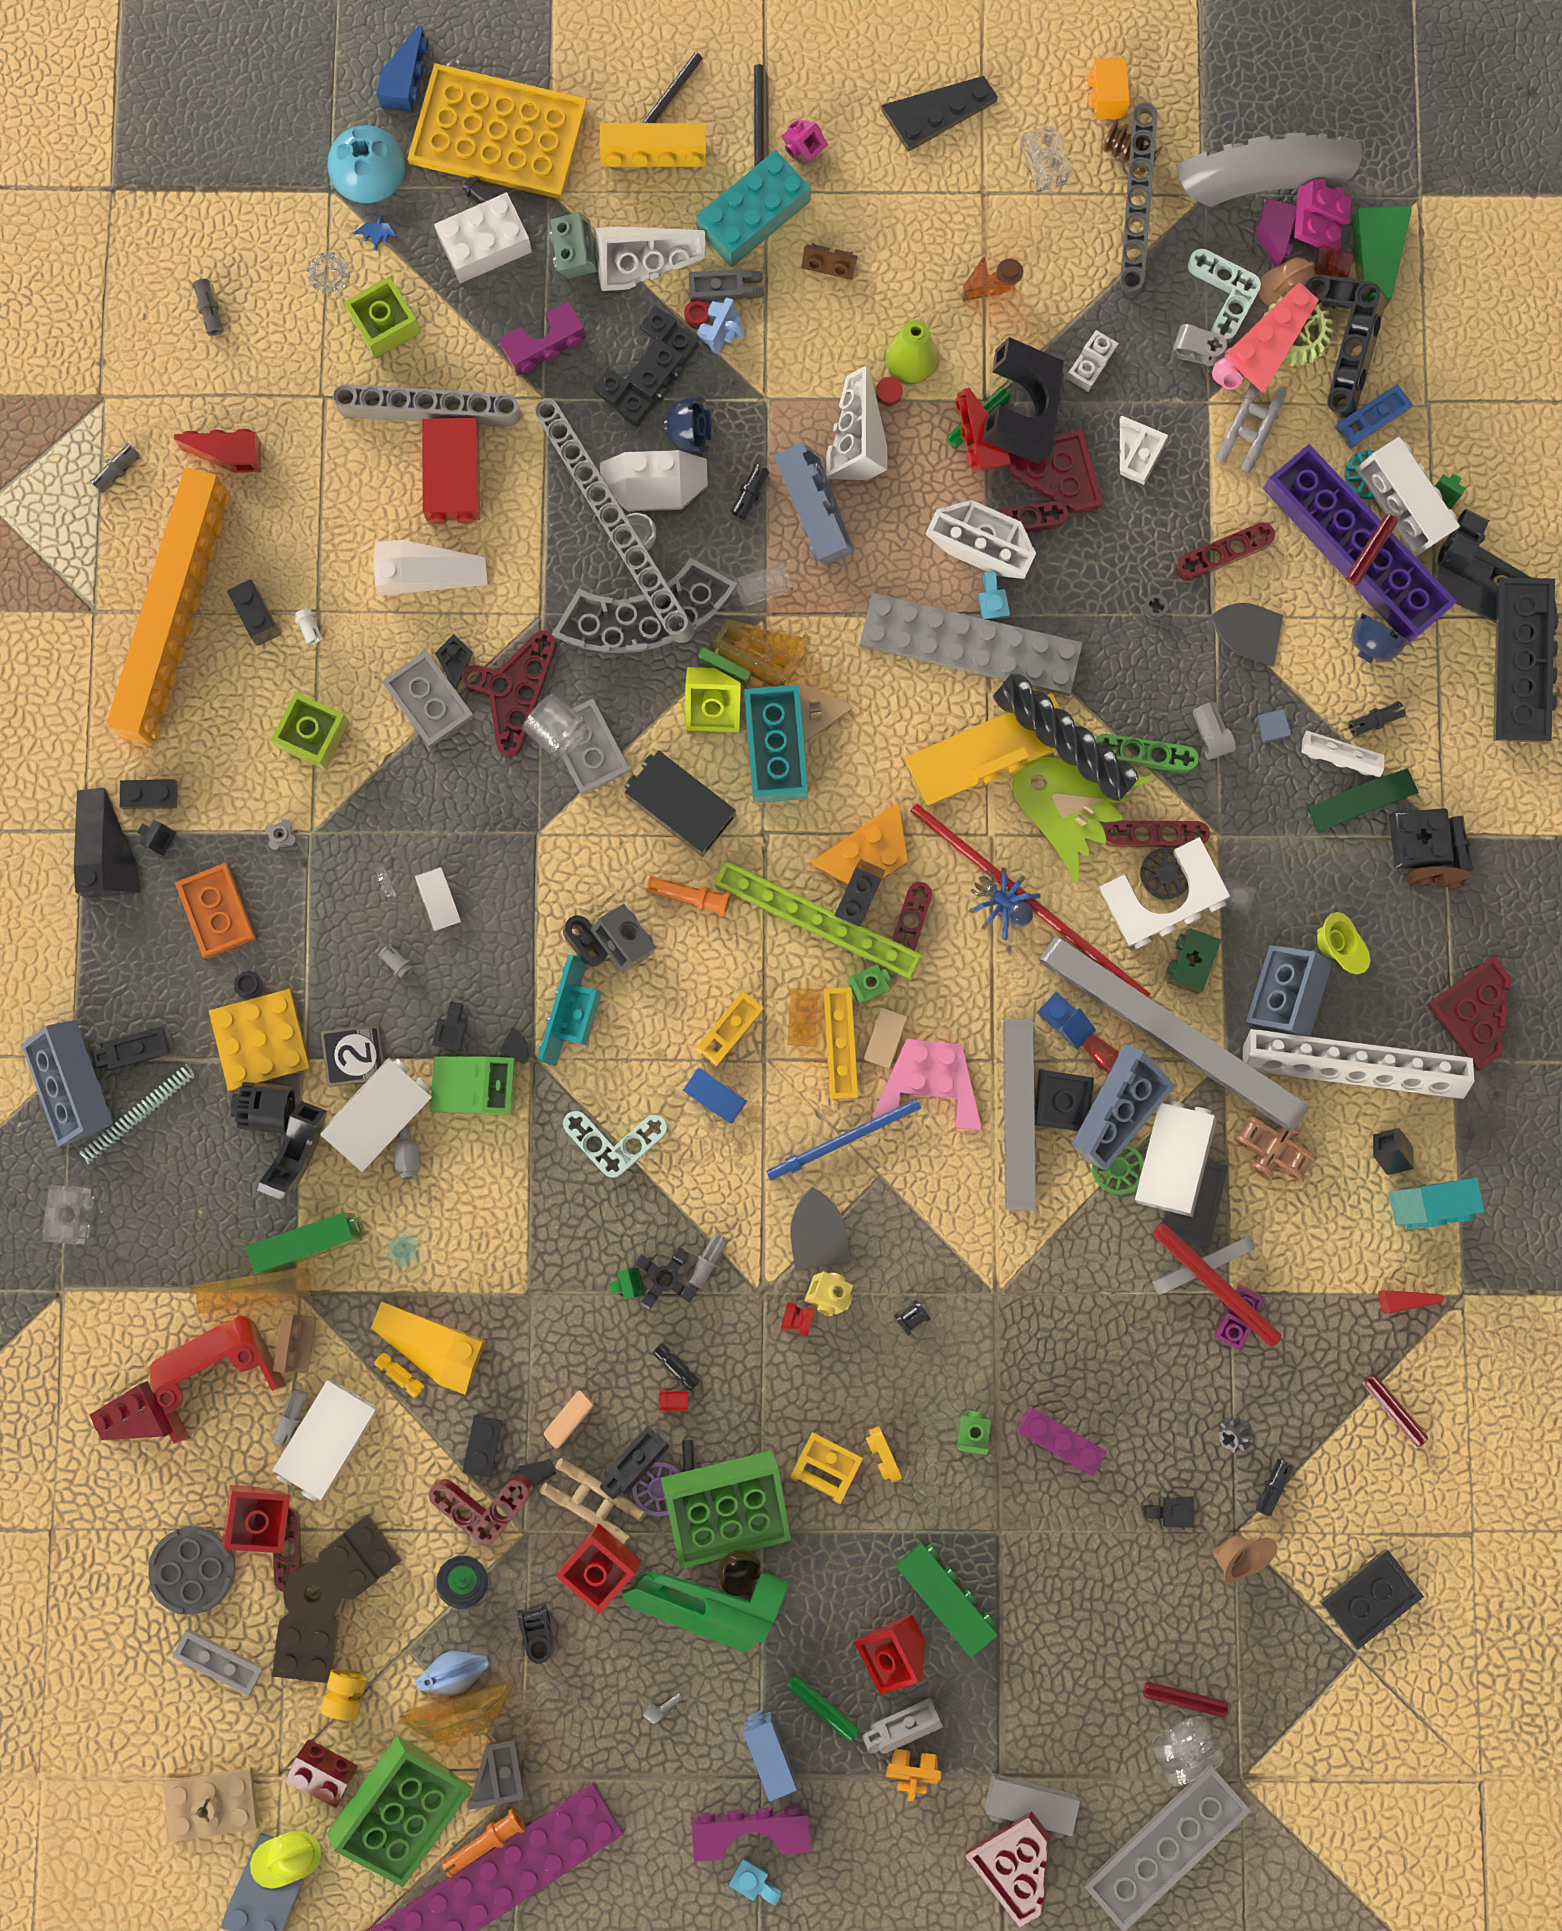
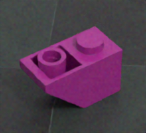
(1274, 229)

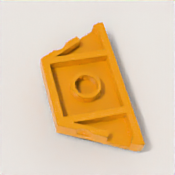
(876, 842)

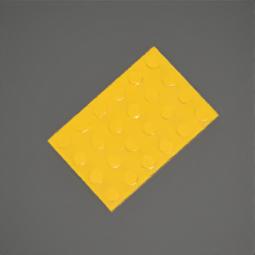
(497, 131)

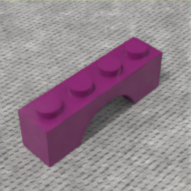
(715, 1833)

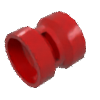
(797, 1318)

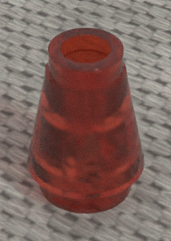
(1101, 1053)

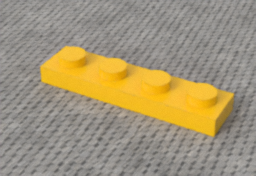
(840, 1043)

